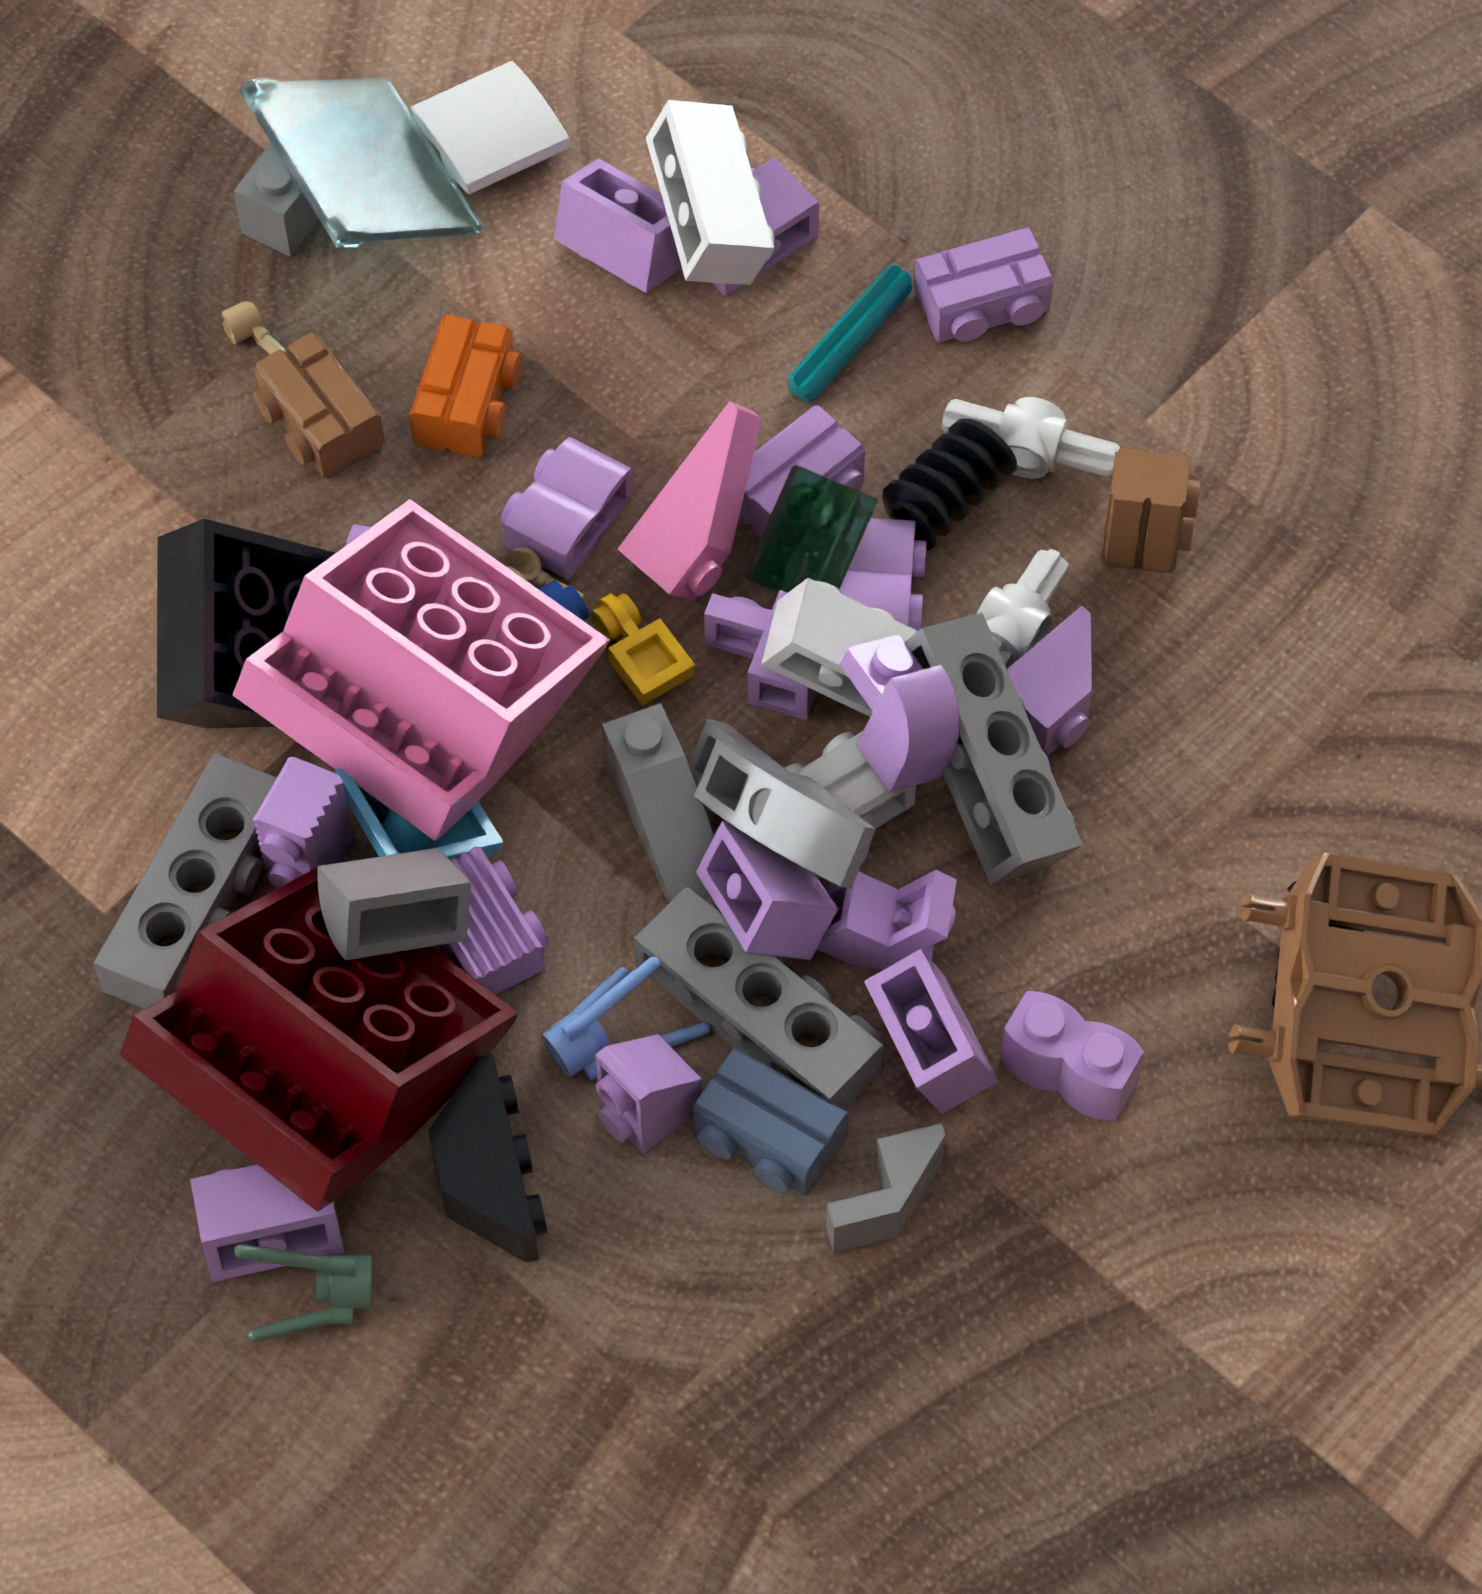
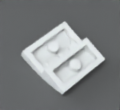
(491, 127)

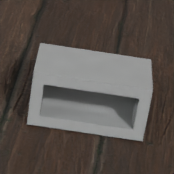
(394, 903)

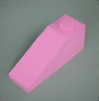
(697, 512)

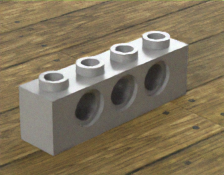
(998, 765)
(160, 906)
(719, 995)

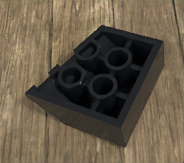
(218, 604)

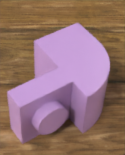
(743, 629)
(912, 716)
(885, 924)

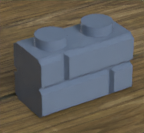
(769, 1123)

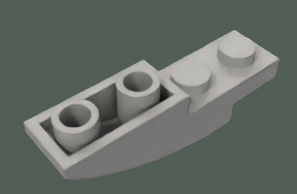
(778, 807)

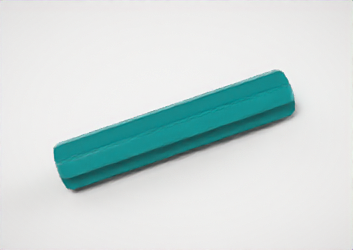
(850, 333)

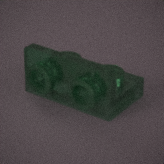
(810, 532)

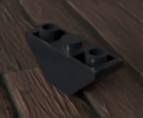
(484, 1164)

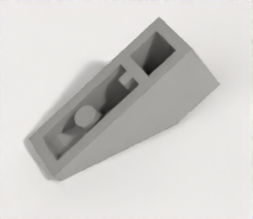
(273, 205)
(659, 797)

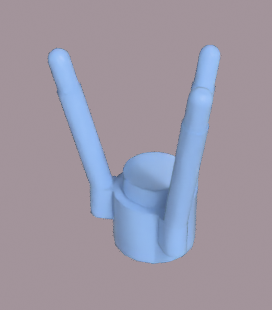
(580, 1035)

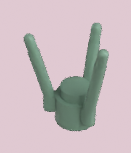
(339, 1280)

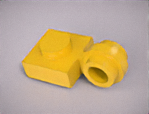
(646, 658)

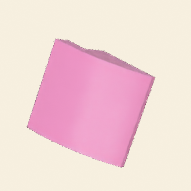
(419, 667)

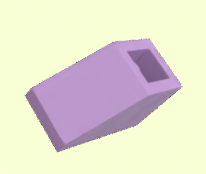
(644, 1090)

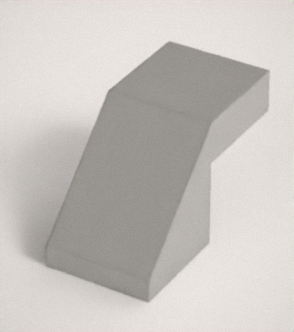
(905, 1169)

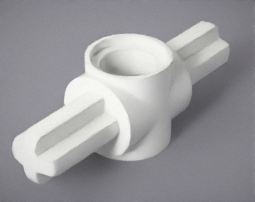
(1038, 437)
(1020, 611)

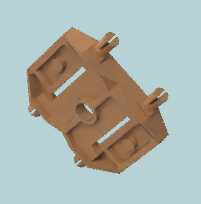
(1329, 998)

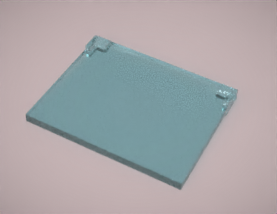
(360, 159)

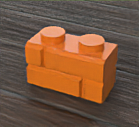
(464, 386)

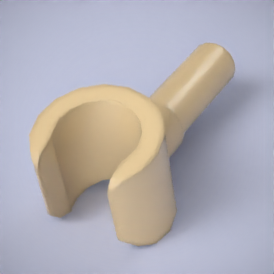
(245, 322)
(530, 567)

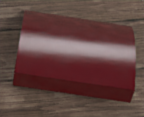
(309, 1054)

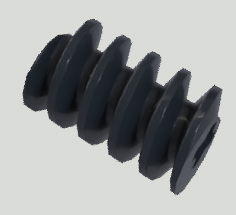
(949, 479)

